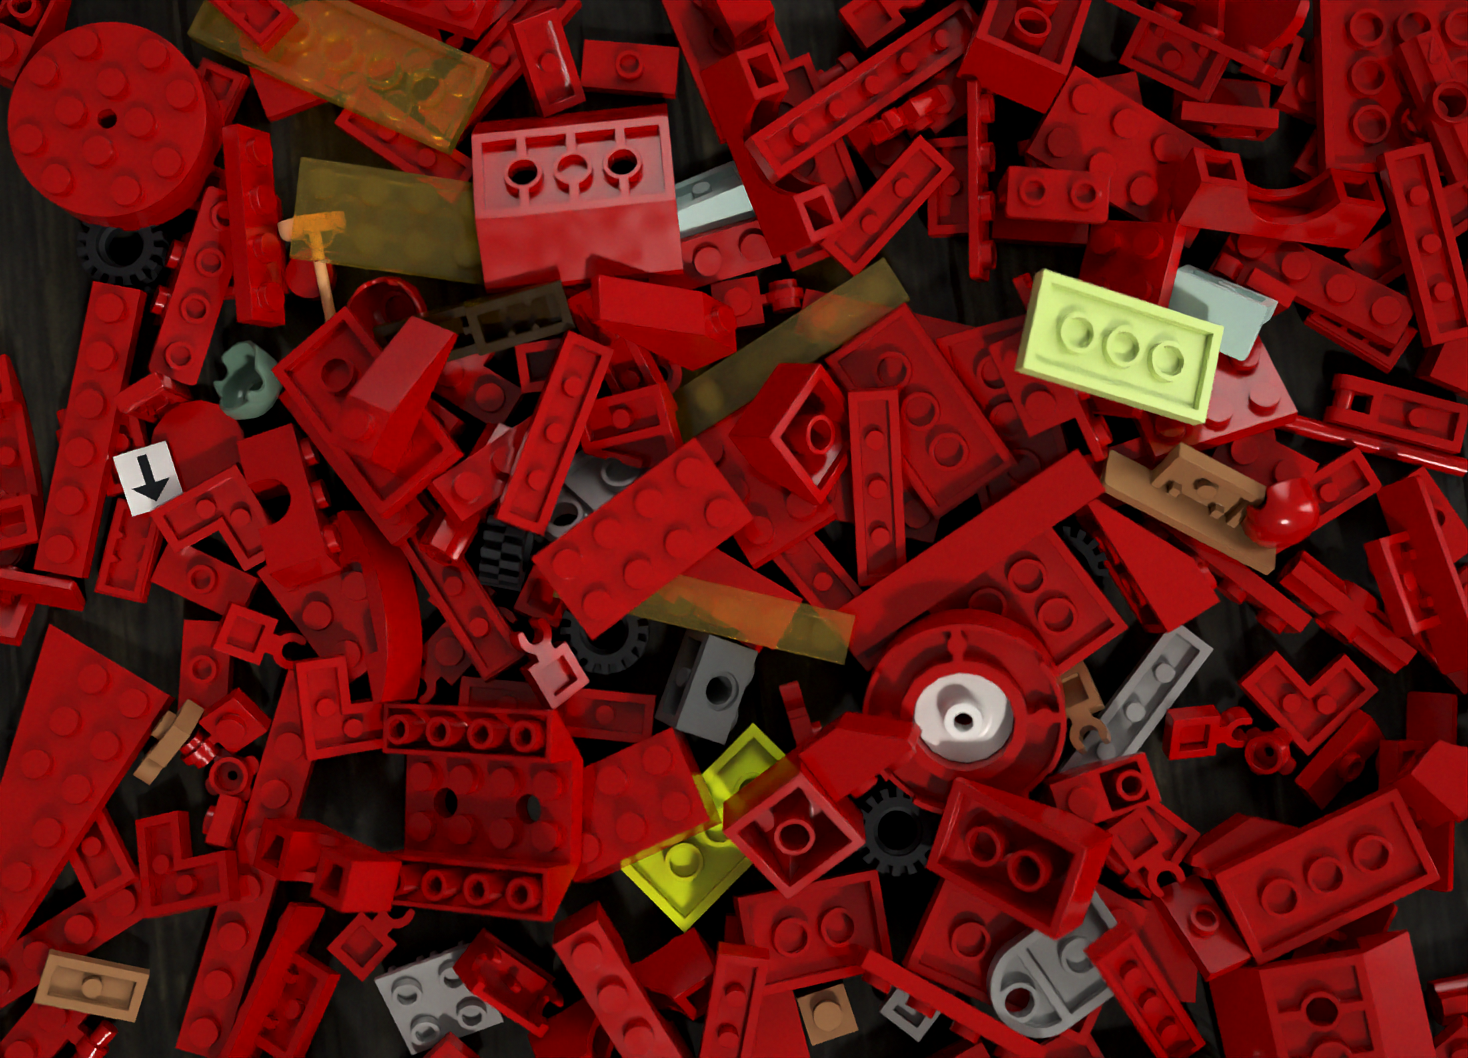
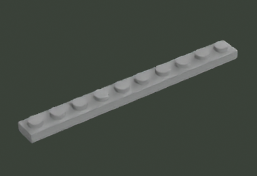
(1130, 720)

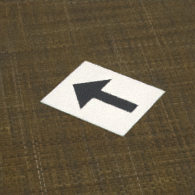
(147, 477)

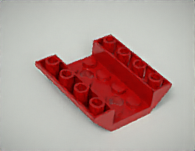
(576, 211)
(490, 850)
(1373, 993)

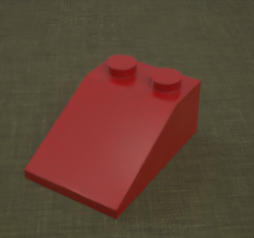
(1024, 48)
(1152, 575)
(1020, 856)

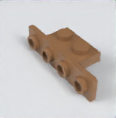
(1193, 497)

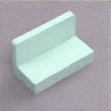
(712, 200)
(1224, 304)

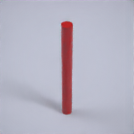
(1377, 445)

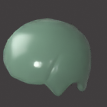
(249, 383)

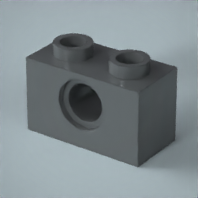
(685, 698)

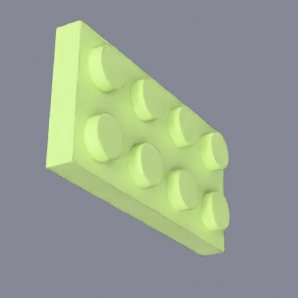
(1119, 348)

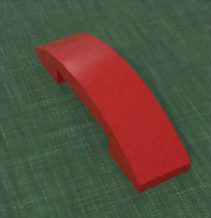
(19, 466)
(393, 606)

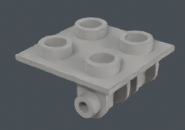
(432, 1000)

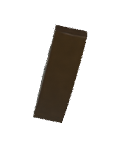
(495, 319)

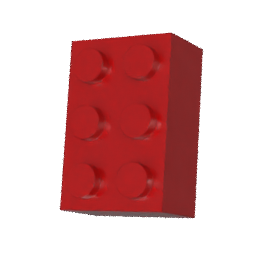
(641, 804)

